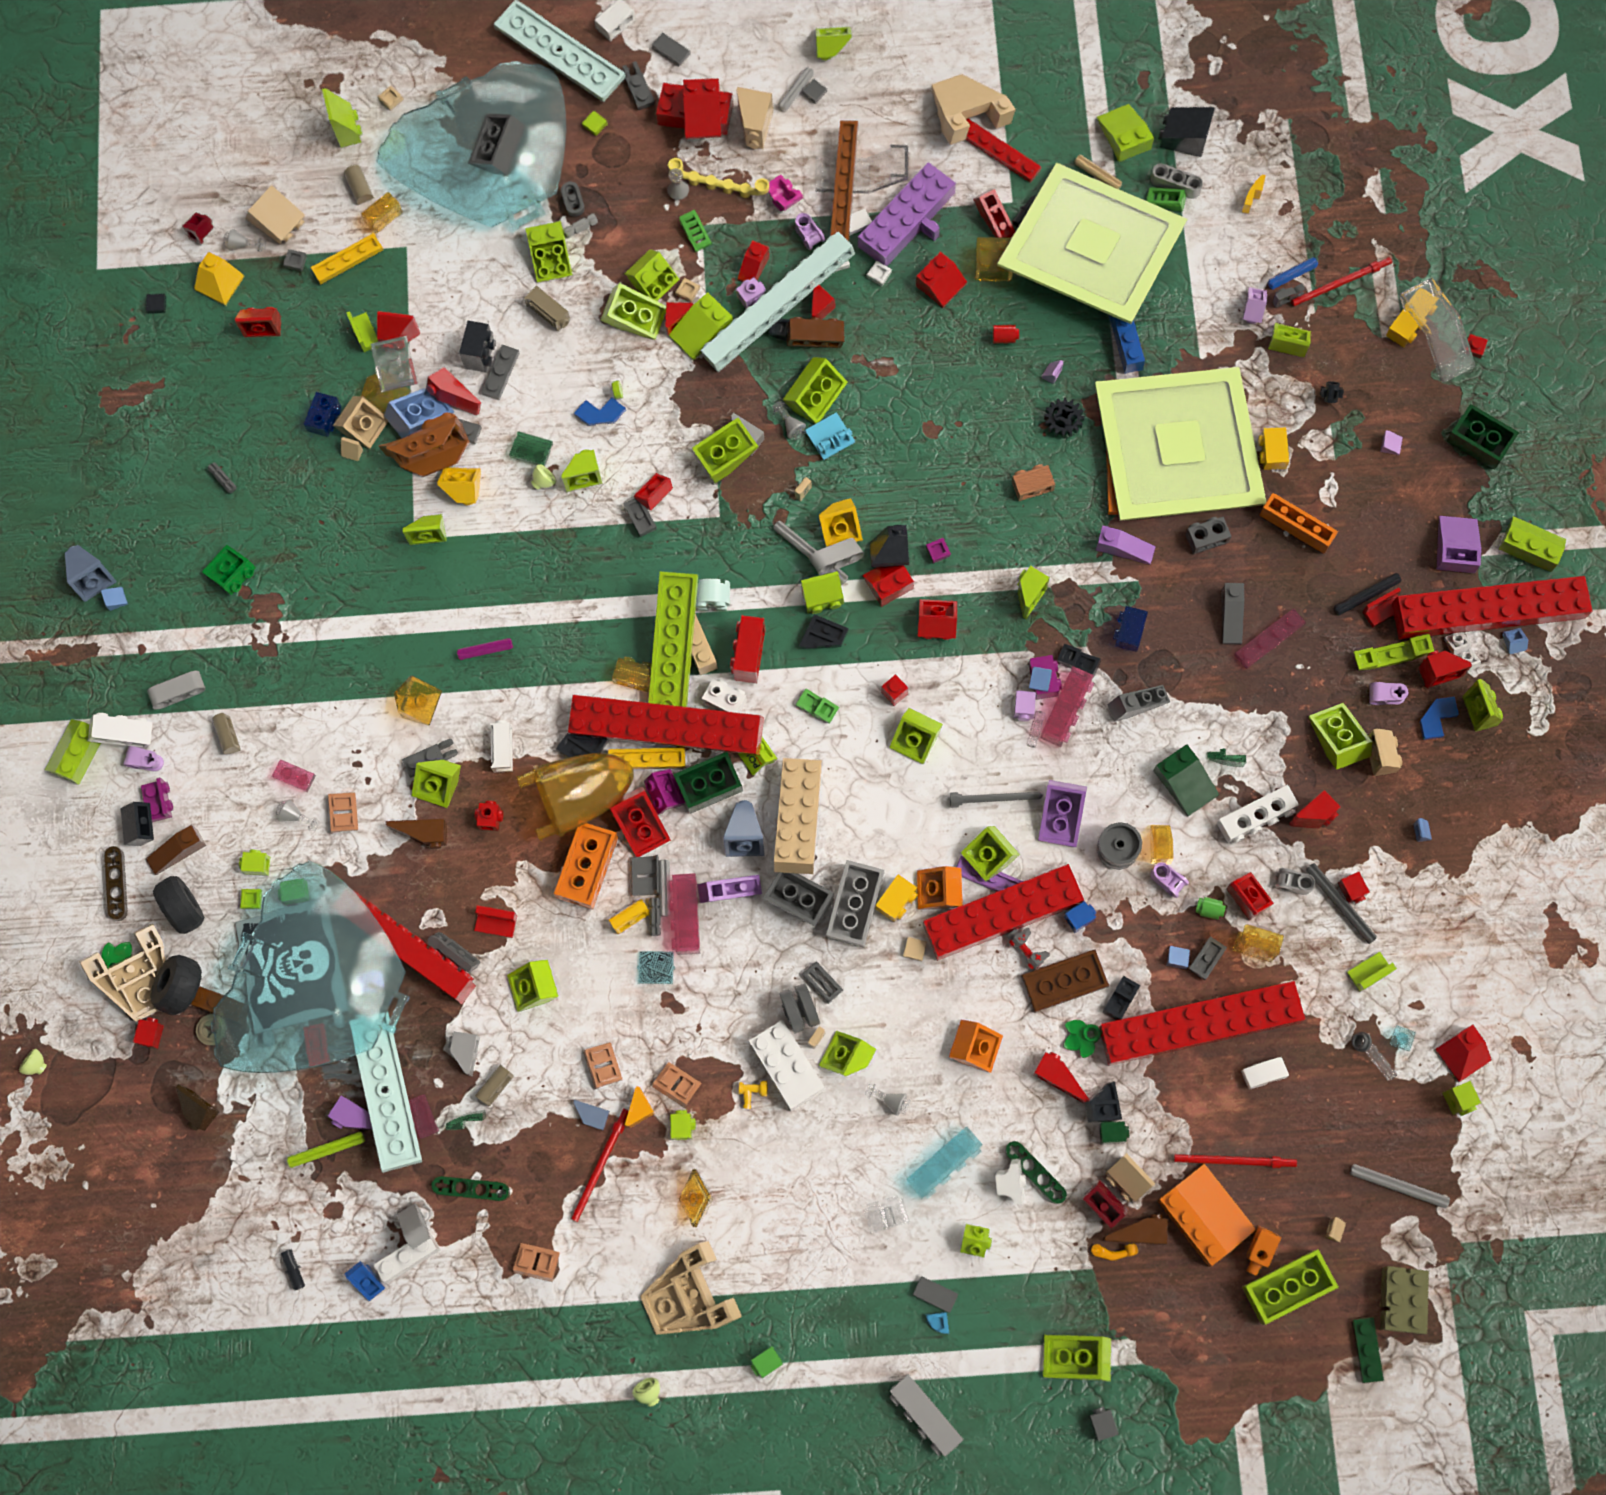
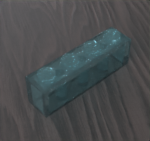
(944, 1162)

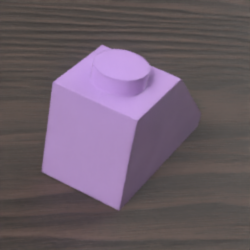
(1255, 305)

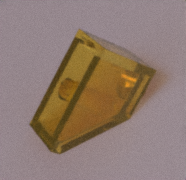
(1161, 844)

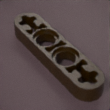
(111, 883)

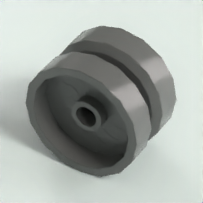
(1116, 835)
(799, 1008)

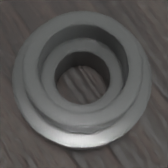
(1357, 1041)

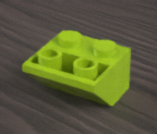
(652, 275)

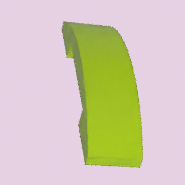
(1394, 654)

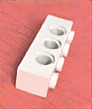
(1281, 797)

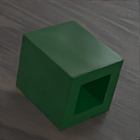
(1113, 1132)

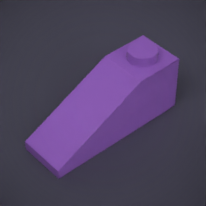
(1124, 545)
(729, 889)
(350, 1115)

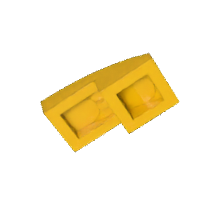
(1254, 192)

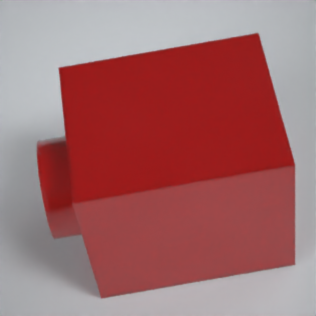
(894, 690)
(1354, 888)
(148, 1033)

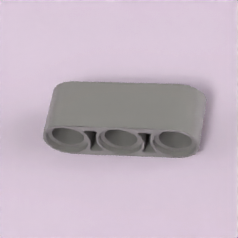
(1185, 180)
(836, 556)
(176, 690)
(413, 1226)

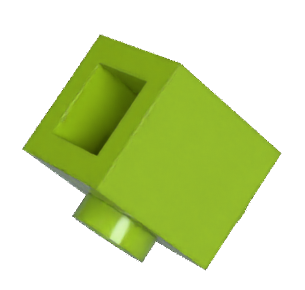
(255, 863)
(682, 1125)

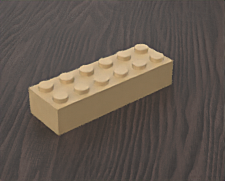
(798, 816)

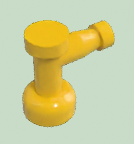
(746, 1090)

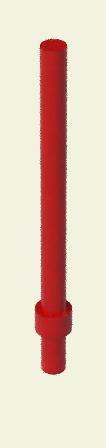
(1371, 268)
(618, 1128)
(1275, 1161)

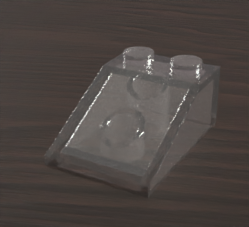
(394, 363)

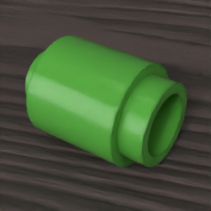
(1210, 908)

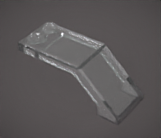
(870, 173)
(1442, 328)

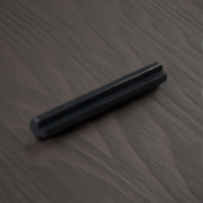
(1367, 594)

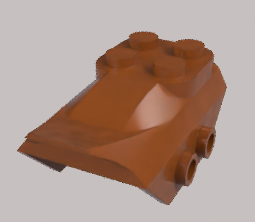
(432, 447)

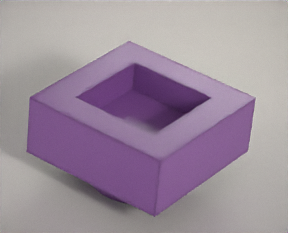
(930, 228)

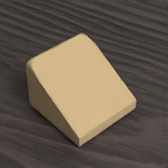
(351, 449)
(1335, 1229)

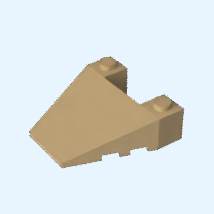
(964, 98)
(131, 979)
(682, 1298)

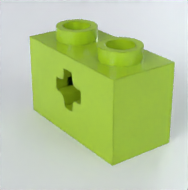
(1462, 1099)

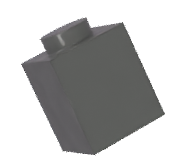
(1103, 1423)

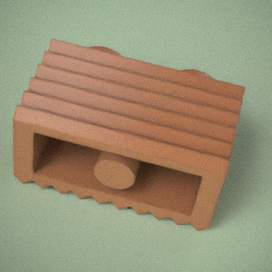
(1033, 482)

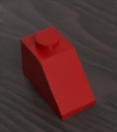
(754, 261)

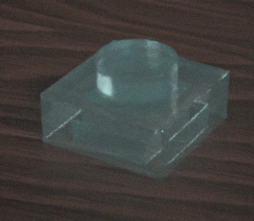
(1402, 1038)

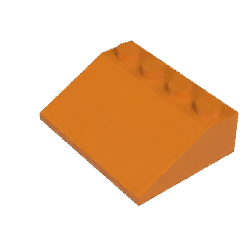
(1206, 1215)

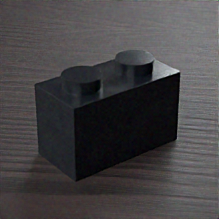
(137, 823)

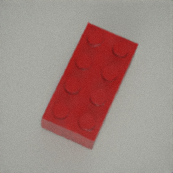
(671, 107)

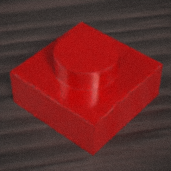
(1477, 345)

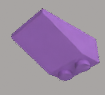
(1062, 813)

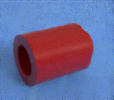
(1005, 334)

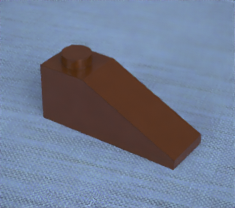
(426, 831)
(176, 849)
(1147, 1231)

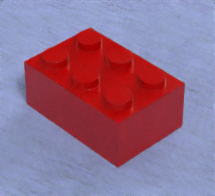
(748, 649)

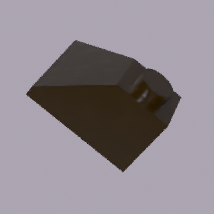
(195, 1108)

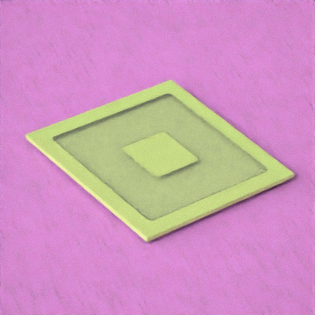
(1092, 243)
(1180, 443)

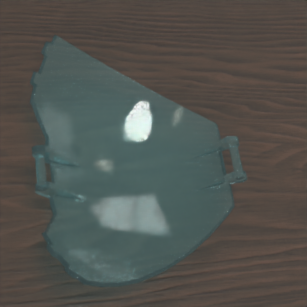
(434, 143)
(310, 979)

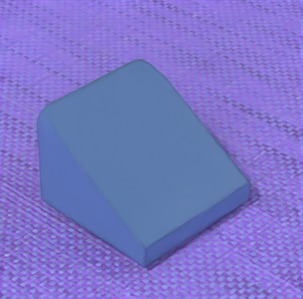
(114, 598)
(1515, 640)
(1040, 679)
(1422, 830)
(1178, 957)

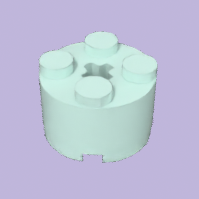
(713, 595)

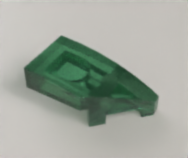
(1228, 760)
(459, 1122)

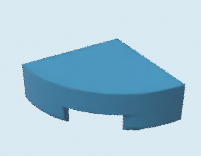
(938, 1322)

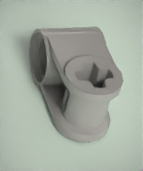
(1293, 881)

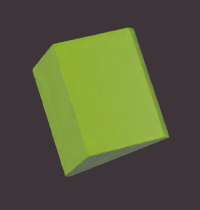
(1290, 340)

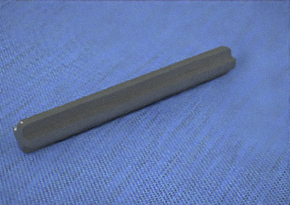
(1341, 903)

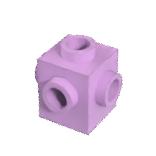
(750, 292)

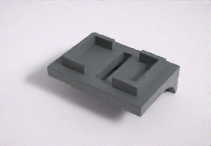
(645, 866)

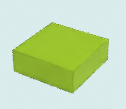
(594, 123)
(251, 899)

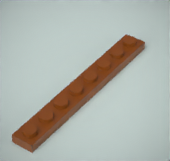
(844, 178)

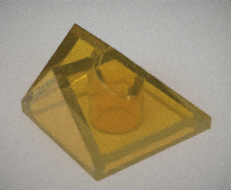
(379, 399)
(417, 700)
(695, 1198)

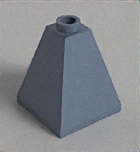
(86, 573)
(743, 832)

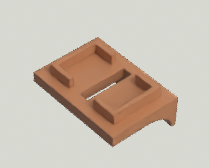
(344, 821)
(606, 1074)
(684, 1090)
(546, 1264)

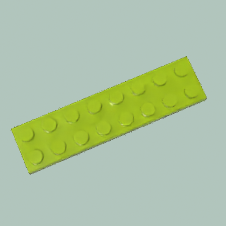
(673, 638)

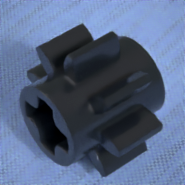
(1331, 392)

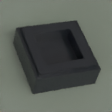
(156, 303)

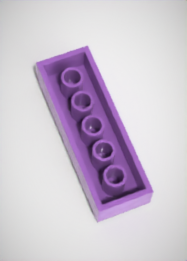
(903, 215)

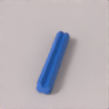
(1292, 273)

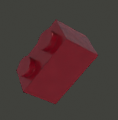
(1105, 1204)

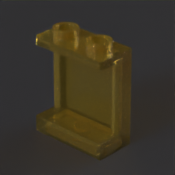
(1258, 943)

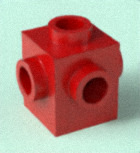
(489, 816)

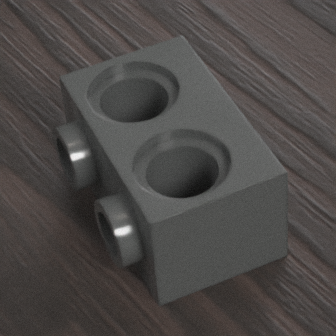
(1210, 539)

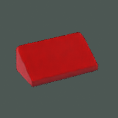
(654, 491)

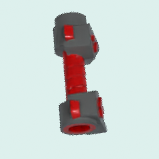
(1018, 939)

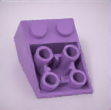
(1458, 544)

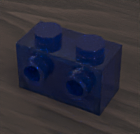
(322, 414)
(1130, 629)

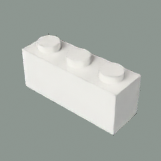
(120, 730)
(405, 1259)

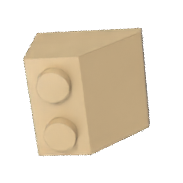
(361, 421)
(1384, 754)
(1129, 1179)

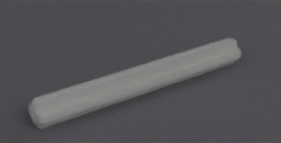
(802, 545)
(1400, 1186)

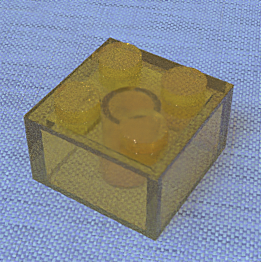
(987, 257)

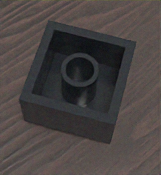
(477, 346)

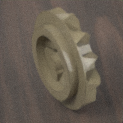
(203, 1033)

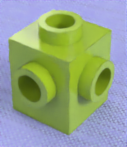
(975, 1240)

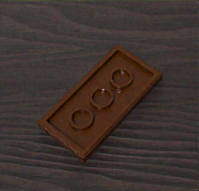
(1065, 980)

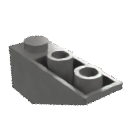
(1137, 702)

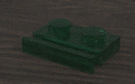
(531, 449)

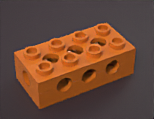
(592, 876)

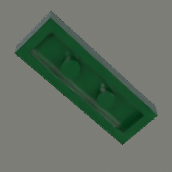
(1368, 1350)

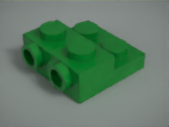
(229, 570)

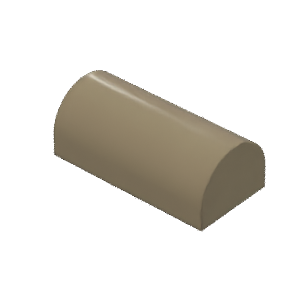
(358, 184)
(226, 733)
(494, 1085)

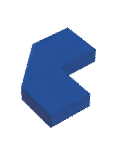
(608, 414)
(1440, 709)

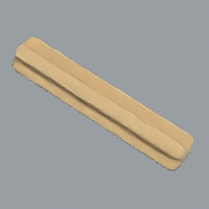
(1097, 172)

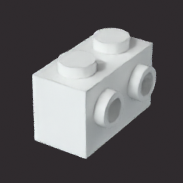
(724, 698)

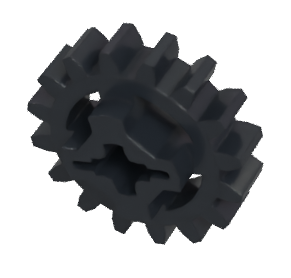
(1066, 414)

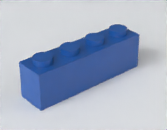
(1128, 345)

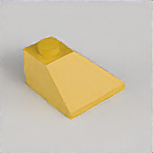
(217, 278)
(461, 484)
(840, 522)

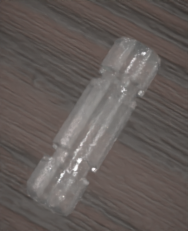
(1035, 729)
(1381, 1063)

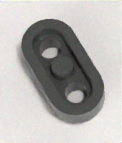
(572, 200)

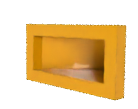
(639, 1109)

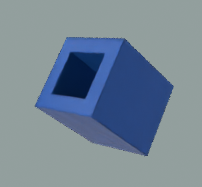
(1080, 916)

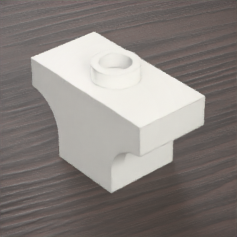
(1011, 1182)

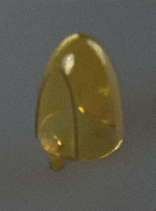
(578, 789)

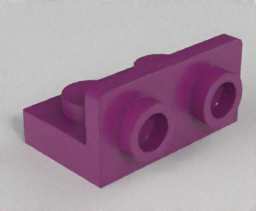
(663, 791)
(157, 795)

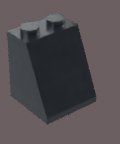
(1186, 129)

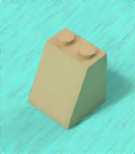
(755, 115)
(275, 215)

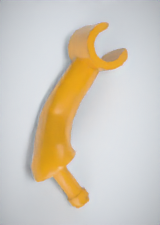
(1100, 1251)

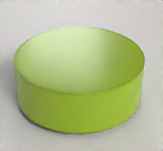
(617, 389)

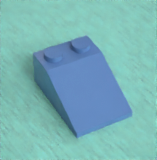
(412, 410)

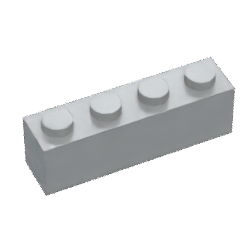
(926, 1415)

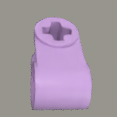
(810, 233)
(1384, 693)
(143, 759)
(1170, 879)

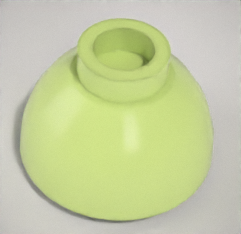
(542, 477)
(33, 1063)
(647, 1391)

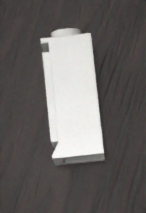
(501, 746)

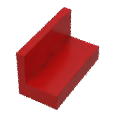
(1381, 609)
(495, 921)

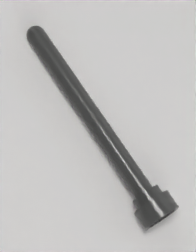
(957, 799)

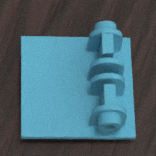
(830, 436)

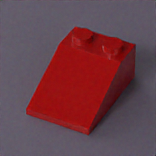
(702, 108)
(640, 822)

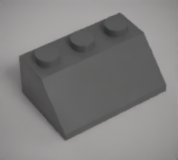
(497, 143)
(799, 897)

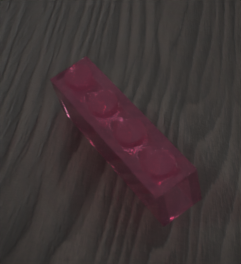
(1066, 707)
(685, 914)

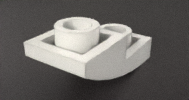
(1461, 647)
(1265, 1072)

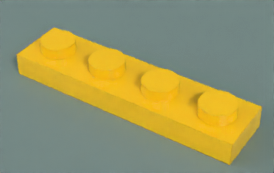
(347, 258)
(652, 757)

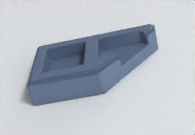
(592, 1115)

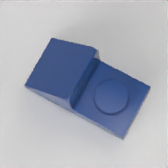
(365, 1280)

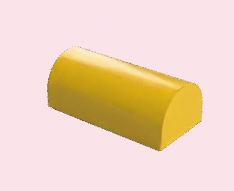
(629, 916)

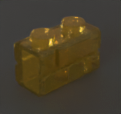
(381, 213)
(632, 674)

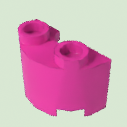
(783, 194)

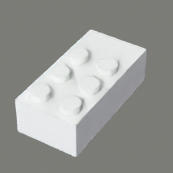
(787, 1065)

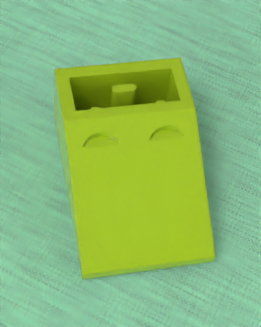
(549, 251)

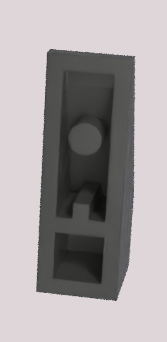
(1232, 613)

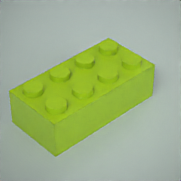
(1290, 1287)

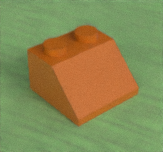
(939, 888)
(976, 1045)

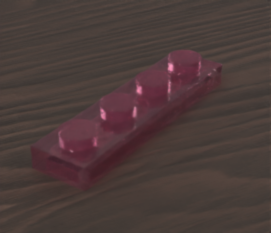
(1270, 638)

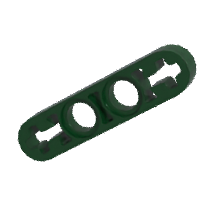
(1038, 1170)
(471, 1188)

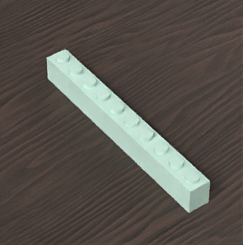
(777, 301)

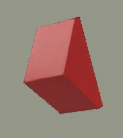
(822, 303)
(674, 313)

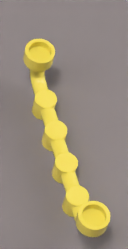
(728, 186)

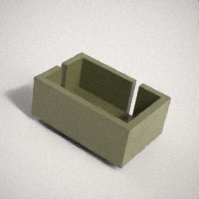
(1407, 1298)

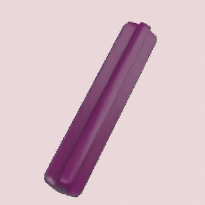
(486, 648)

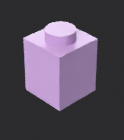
(1024, 705)

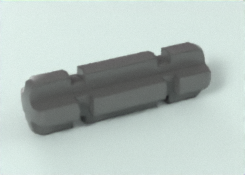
(222, 478)
(655, 917)

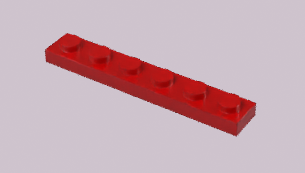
(1002, 152)

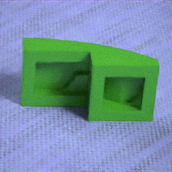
(817, 706)

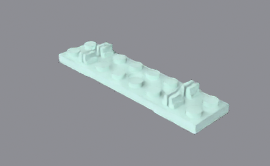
(573, 61)
(388, 1111)

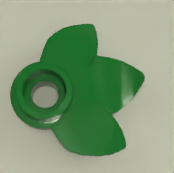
(114, 955)
(1078, 1038)

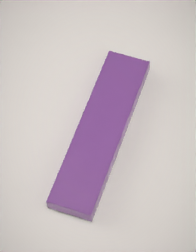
(996, 883)

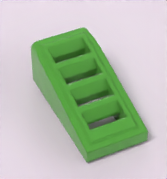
(1166, 204)
(690, 220)

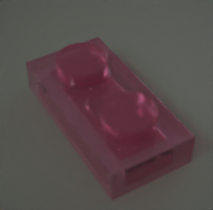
(294, 775)
(423, 1117)

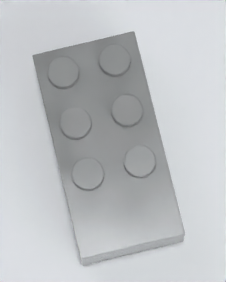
(855, 903)

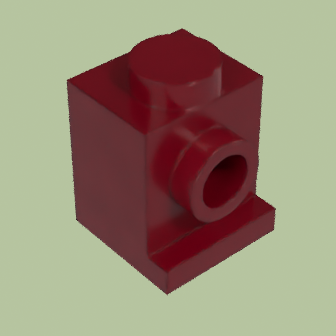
(198, 227)

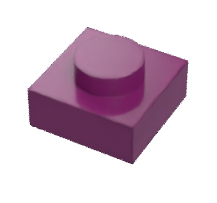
(938, 550)

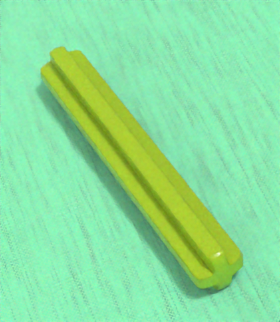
(326, 1149)

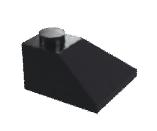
(890, 547)

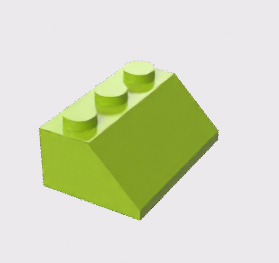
(815, 390)
(1533, 544)
(73, 753)

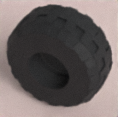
(178, 904)
(176, 985)

